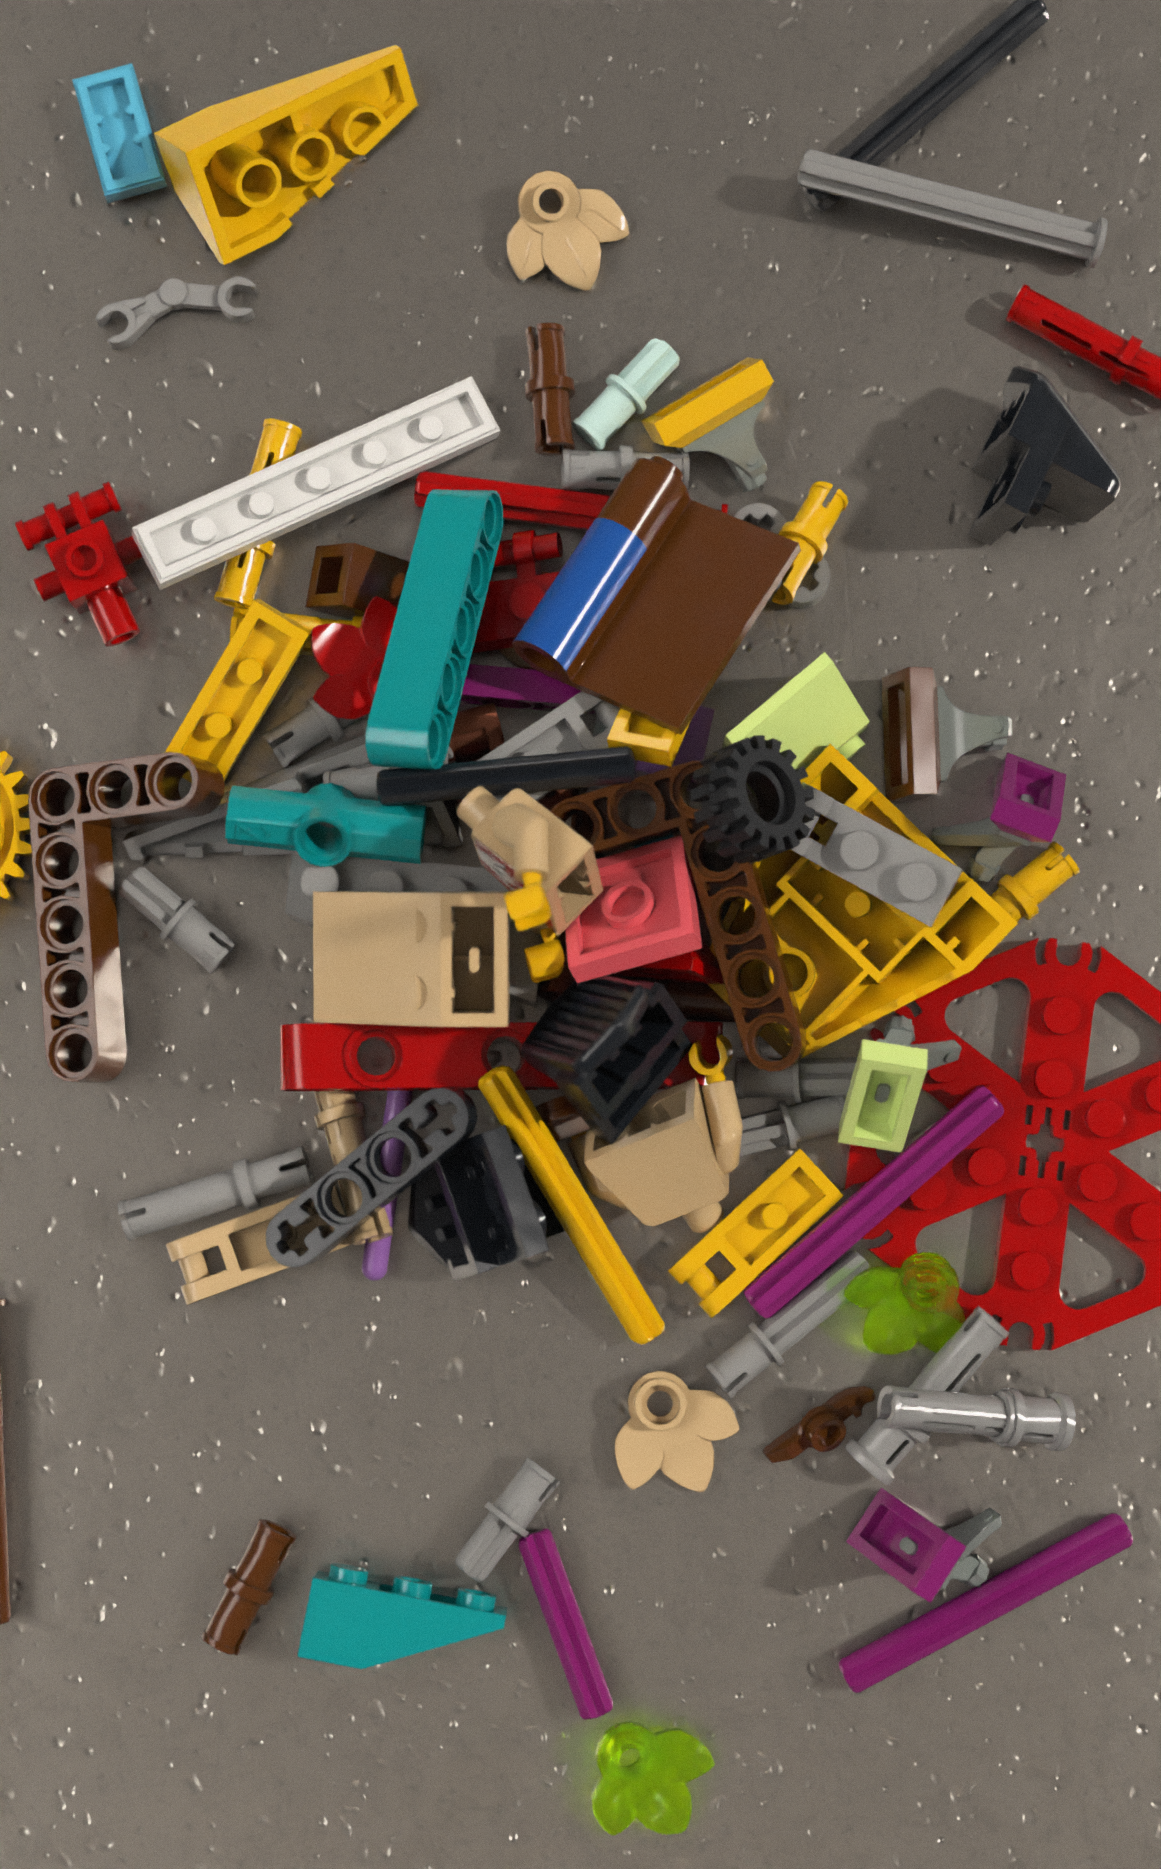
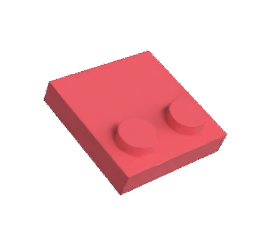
(639, 915)

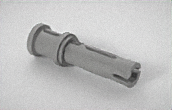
(949, 1370)
(1002, 1416)

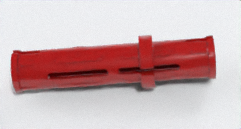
(1088, 341)

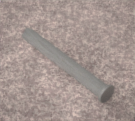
(953, 205)

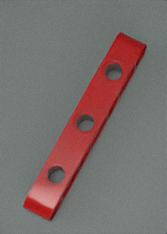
(430, 1057)

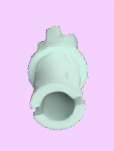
(626, 393)

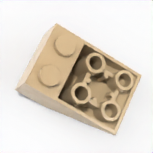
(411, 958)

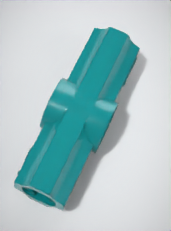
(290, 823)

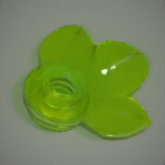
(908, 1304)
(654, 1784)

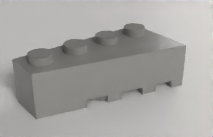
(383, 875)

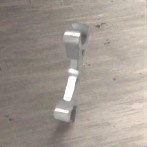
(174, 296)

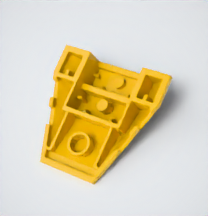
(847, 948)

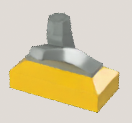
(719, 420)

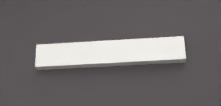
(315, 483)

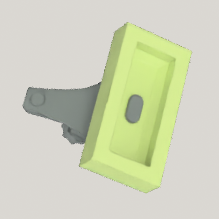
(888, 1086)

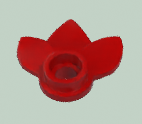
(352, 660)

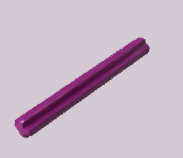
(873, 1201)
(985, 1602)

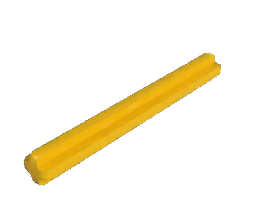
(571, 1204)

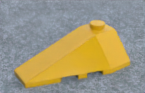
(268, 152)

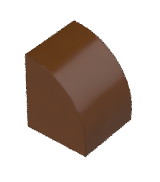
(350, 576)

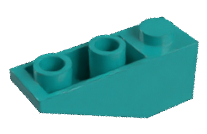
(375, 1622)

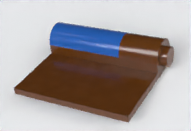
(654, 598)

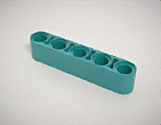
(434, 629)

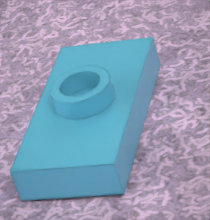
(119, 133)

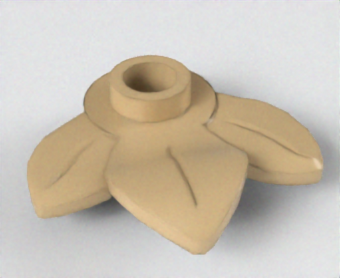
(563, 240)
(673, 1441)

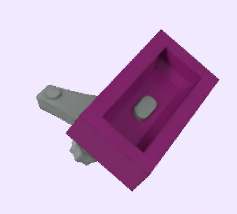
(1022, 812)
(920, 1551)

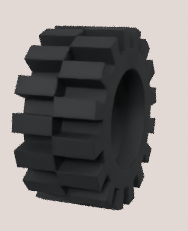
(728, 807)

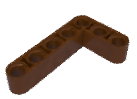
(715, 891)
(93, 894)

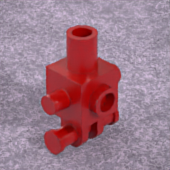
(87, 561)

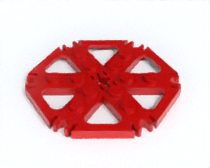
(1092, 1178)

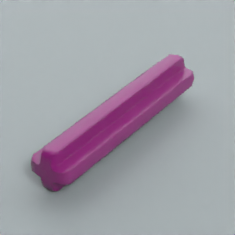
(565, 1624)

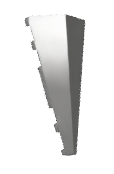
(206, 833)

